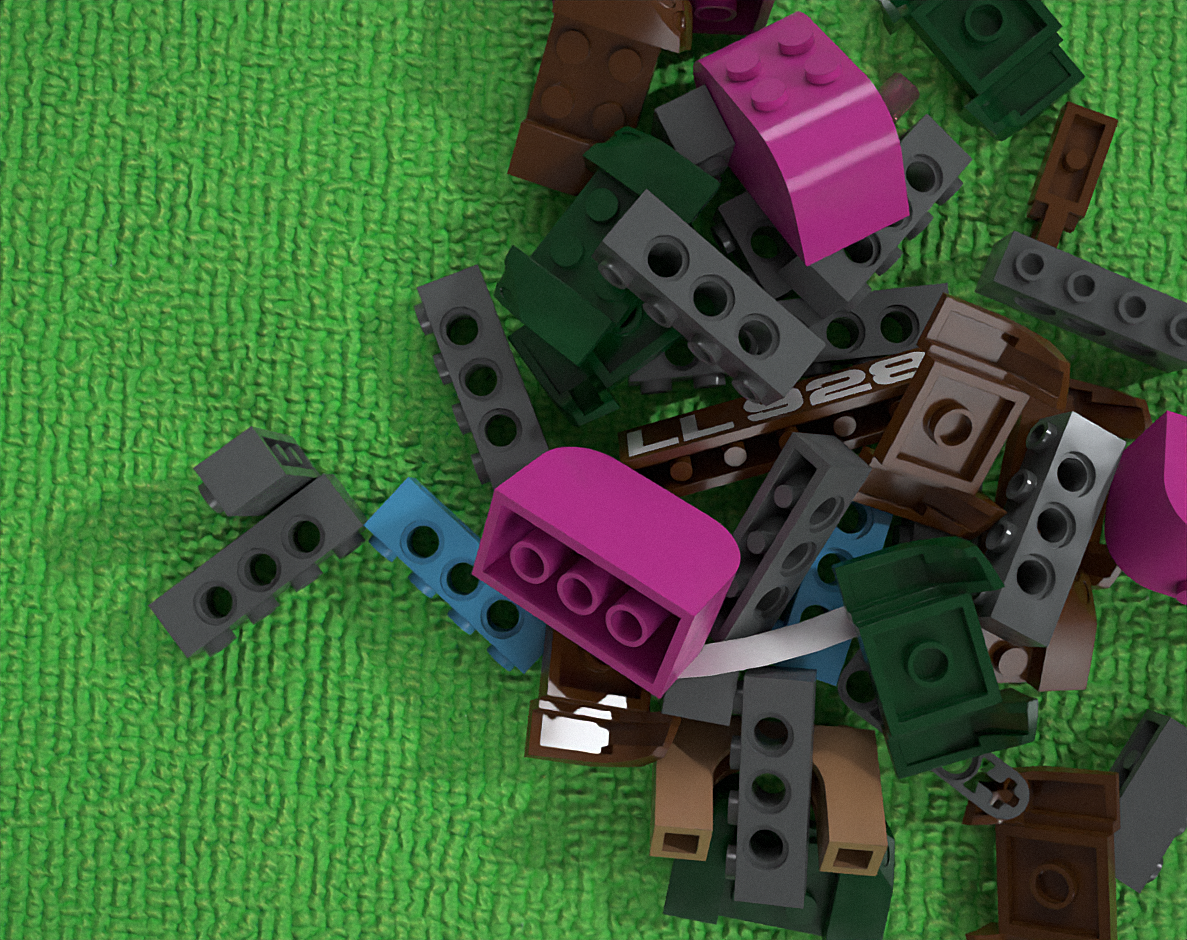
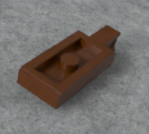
(1069, 171)

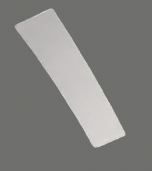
(773, 645)

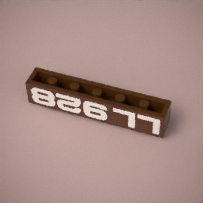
(746, 438)

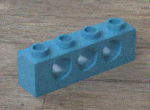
(392, 537)
(863, 539)

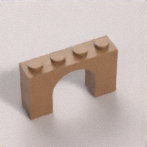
(843, 793)

